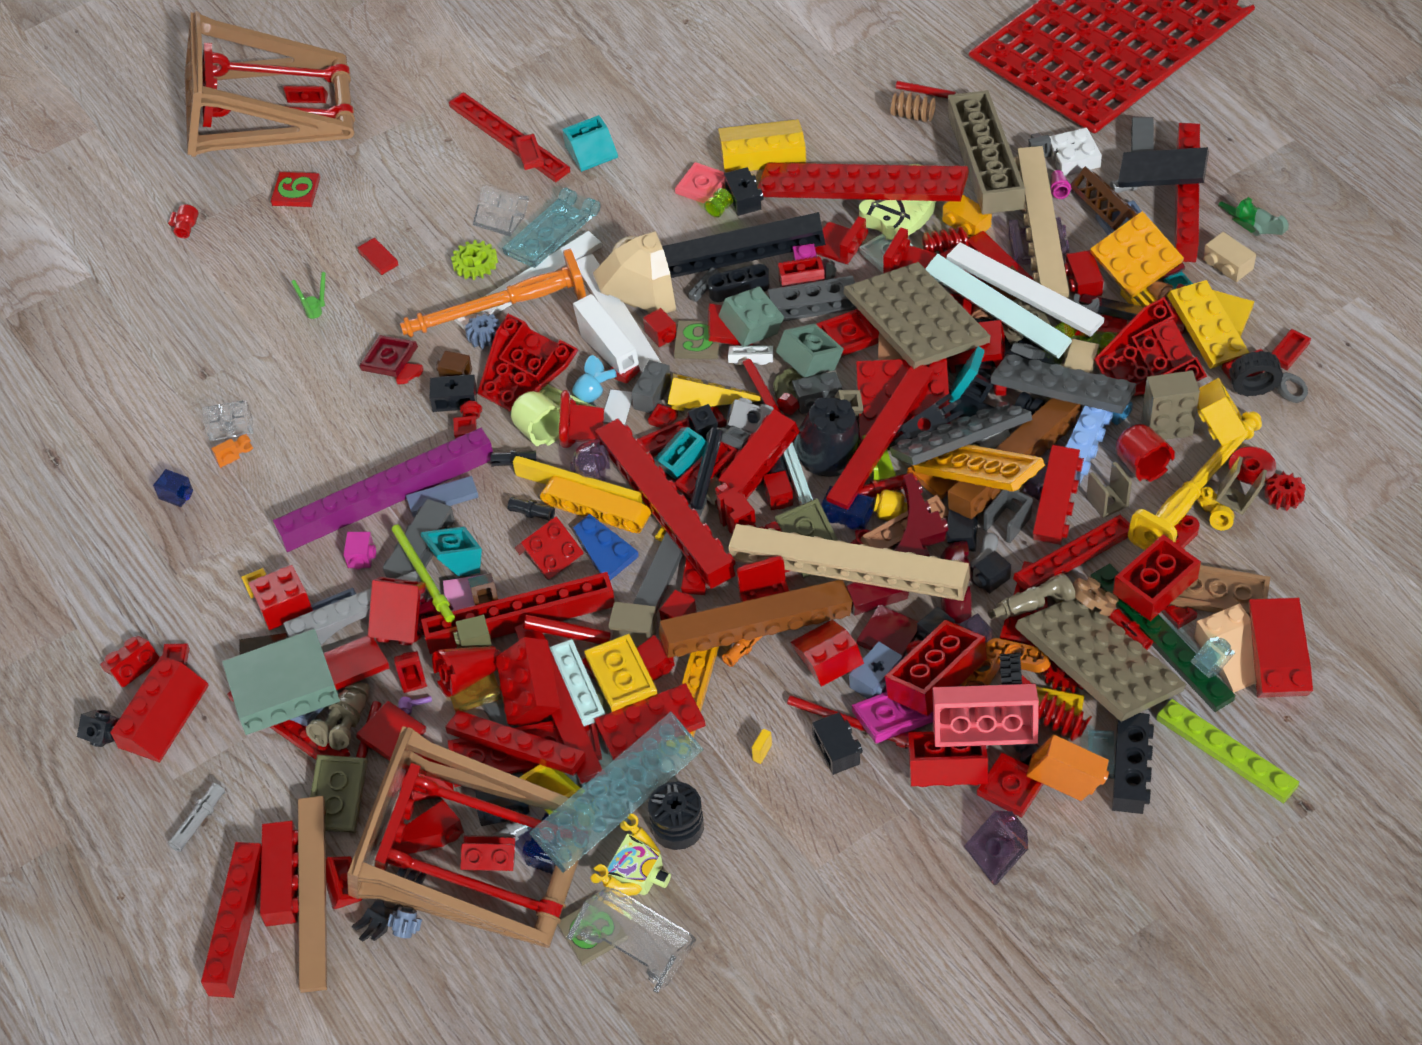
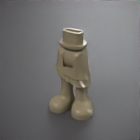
(1057, 587)
(348, 710)

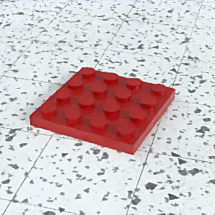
(880, 379)

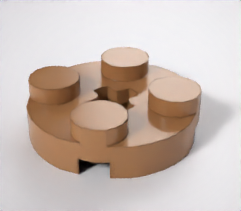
(1092, 596)

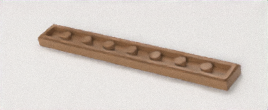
(312, 895)

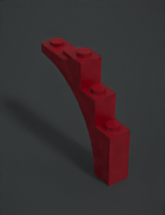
(921, 531)

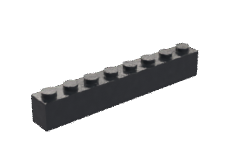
(743, 245)

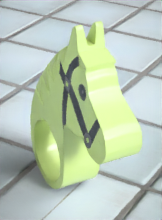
(893, 214)

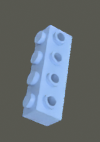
(1087, 434)

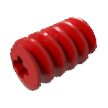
(944, 240)
(1062, 717)

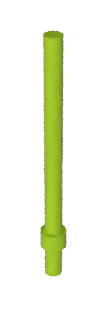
(439, 601)

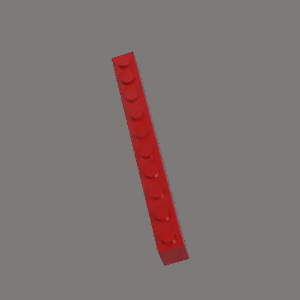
(666, 504)

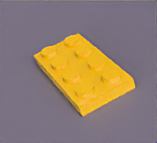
(1207, 323)

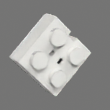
(1075, 151)

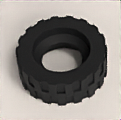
(1253, 363)

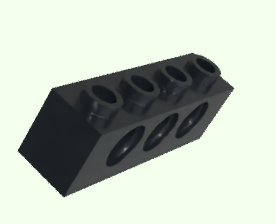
(1126, 796)

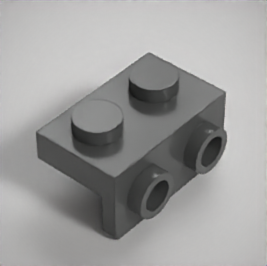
(815, 387)

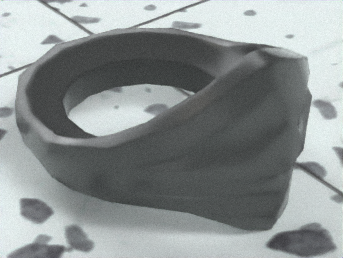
(1283, 391)

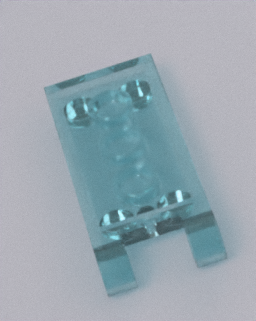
(551, 229)

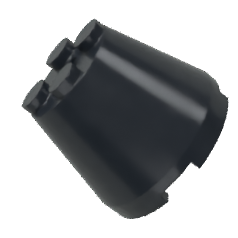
(828, 437)

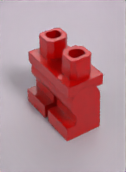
(733, 507)

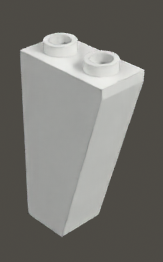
(604, 335)

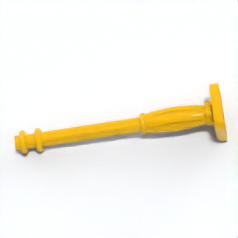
(1147, 527)

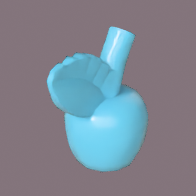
(588, 385)

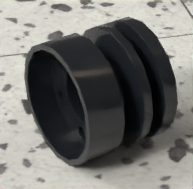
(676, 815)

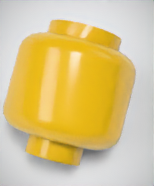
(889, 504)

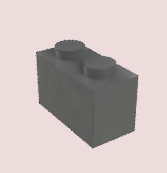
(651, 386)

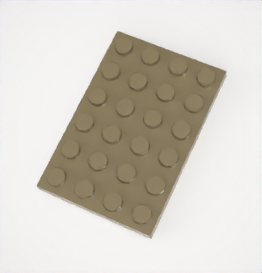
(916, 315)
(1101, 657)

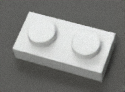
(758, 354)

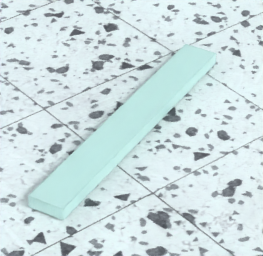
(999, 306)

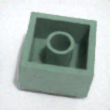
(751, 316)
(809, 350)

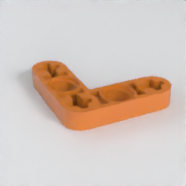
(1009, 647)

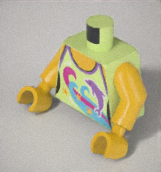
(634, 864)

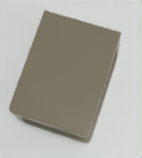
(1118, 489)
(1243, 500)
(633, 619)

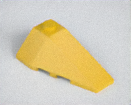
(692, 393)

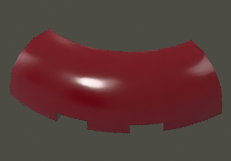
(957, 609)

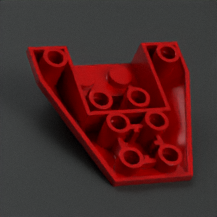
(1148, 348)
(521, 362)

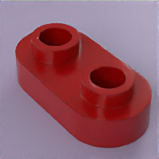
(1185, 532)

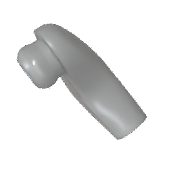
(989, 544)

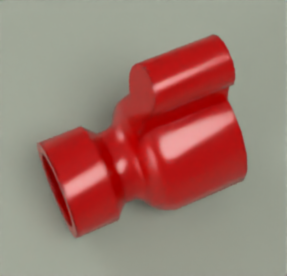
(183, 220)

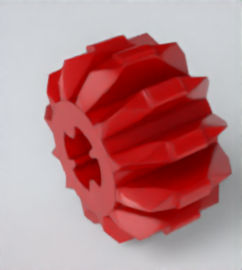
(1285, 491)

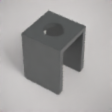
(1003, 501)

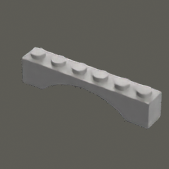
(339, 614)

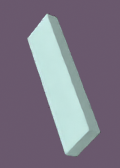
(577, 681)

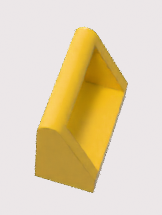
(551, 780)

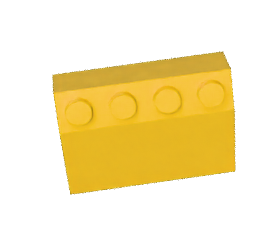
(762, 144)

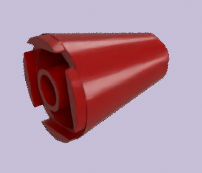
(463, 667)

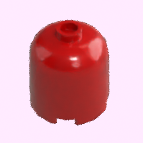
(1144, 452)

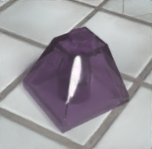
(998, 844)

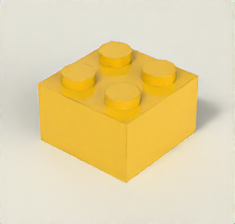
(1220, 412)

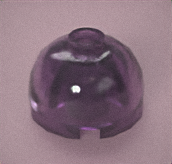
(591, 461)

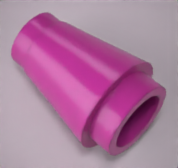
(1060, 186)

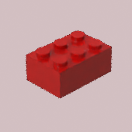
(1156, 577)
(527, 682)
(945, 765)

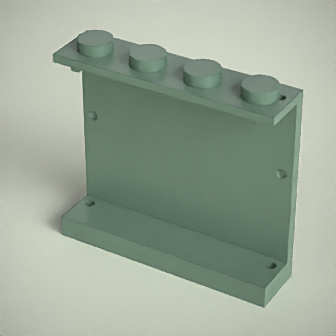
(280, 681)

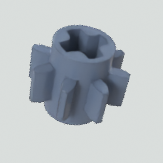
(404, 922)

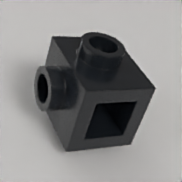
(96, 727)

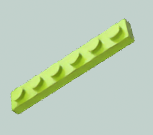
(1228, 751)

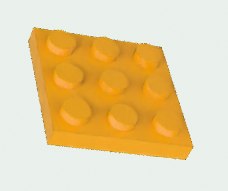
(1136, 255)

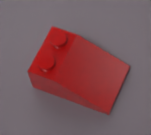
(828, 652)

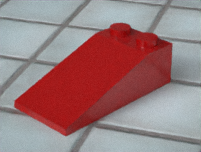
(1280, 648)

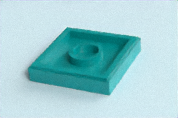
(966, 374)

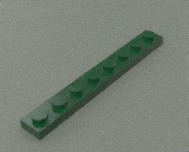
(1170, 647)

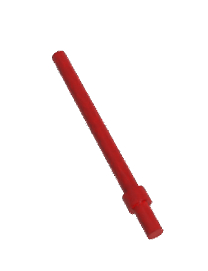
(901, 740)

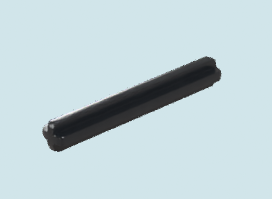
(706, 468)

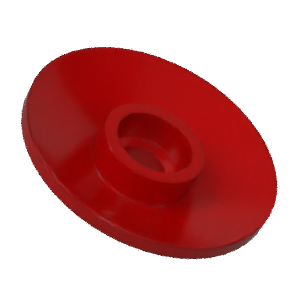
(1253, 462)

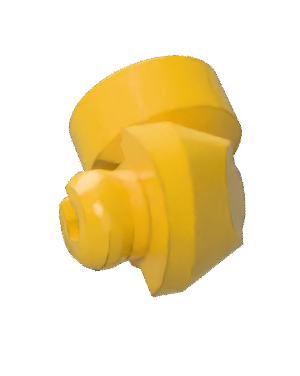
(1221, 516)

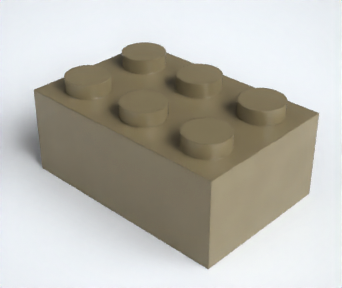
(1171, 404)

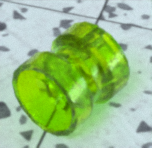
(718, 203)

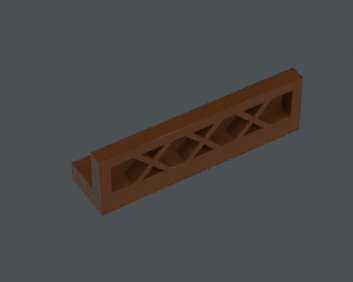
(1095, 182)

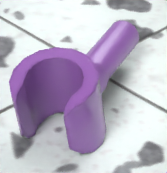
(406, 703)

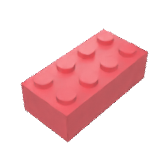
(985, 715)

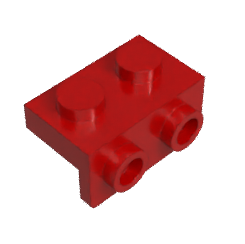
(130, 660)

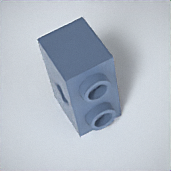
(870, 677)

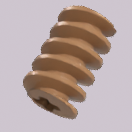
(912, 107)

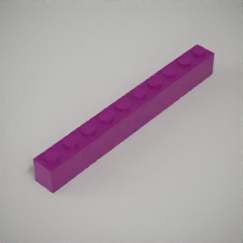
(383, 489)

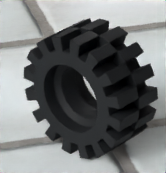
(1010, 669)

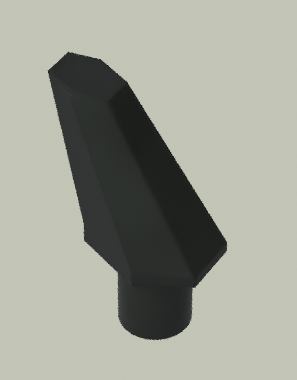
(829, 270)

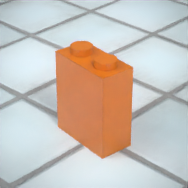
(1068, 768)

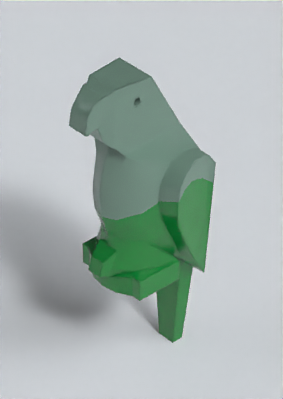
(1256, 219)

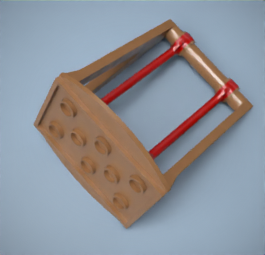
(306, 60)
(365, 878)

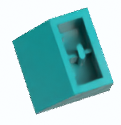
(589, 143)
(681, 452)

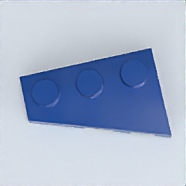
(604, 547)

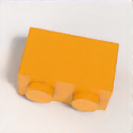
(967, 215)

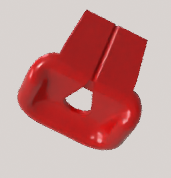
(582, 420)

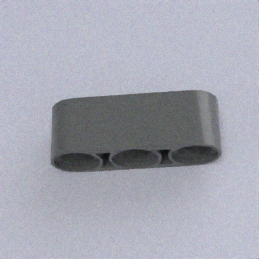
(1142, 134)

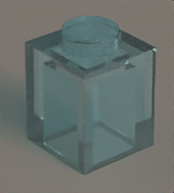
(1213, 656)

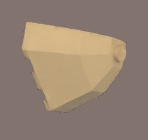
(638, 275)

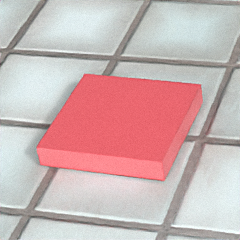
(700, 183)

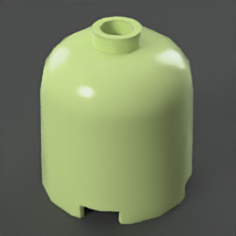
(536, 418)

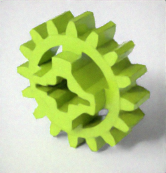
(474, 260)

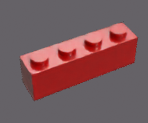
(760, 453)
(1056, 495)
(279, 874)

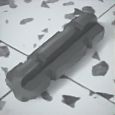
(701, 286)

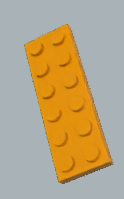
(983, 467)

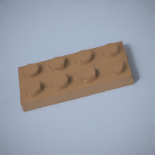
(1223, 588)

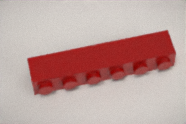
(233, 921)

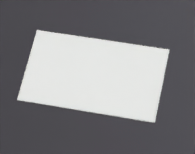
(617, 406)

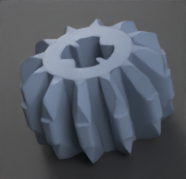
(482, 330)

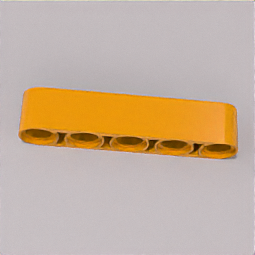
(600, 504)

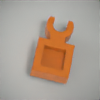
(229, 450)

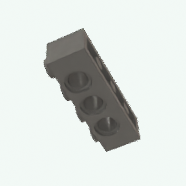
(812, 298)

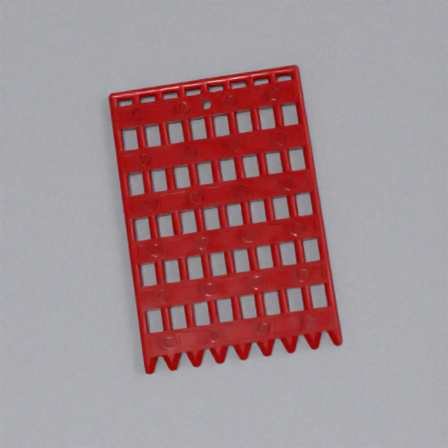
(1105, 44)

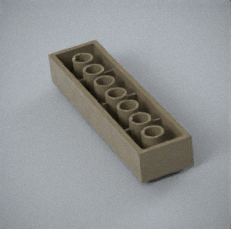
(986, 152)

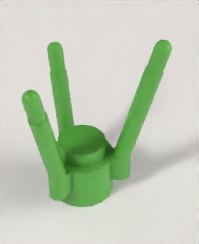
(311, 304)

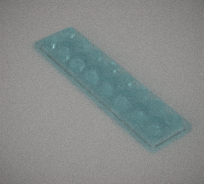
(615, 792)

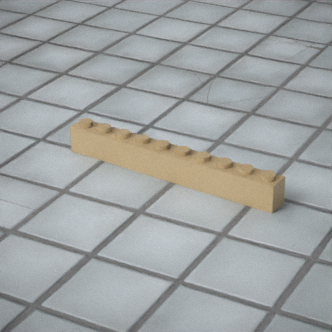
(1041, 221)
(852, 562)

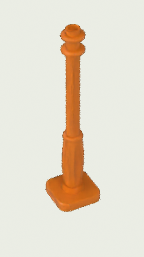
(525, 290)

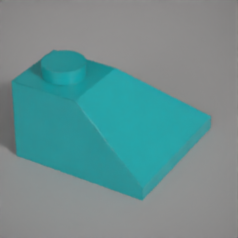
(455, 549)

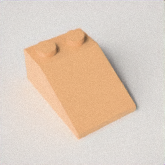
(1235, 627)

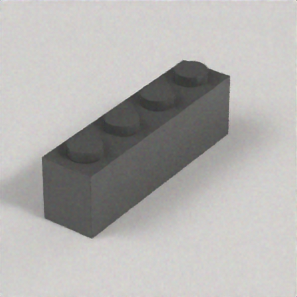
(428, 518)

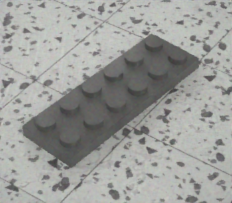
(1064, 383)
(961, 433)

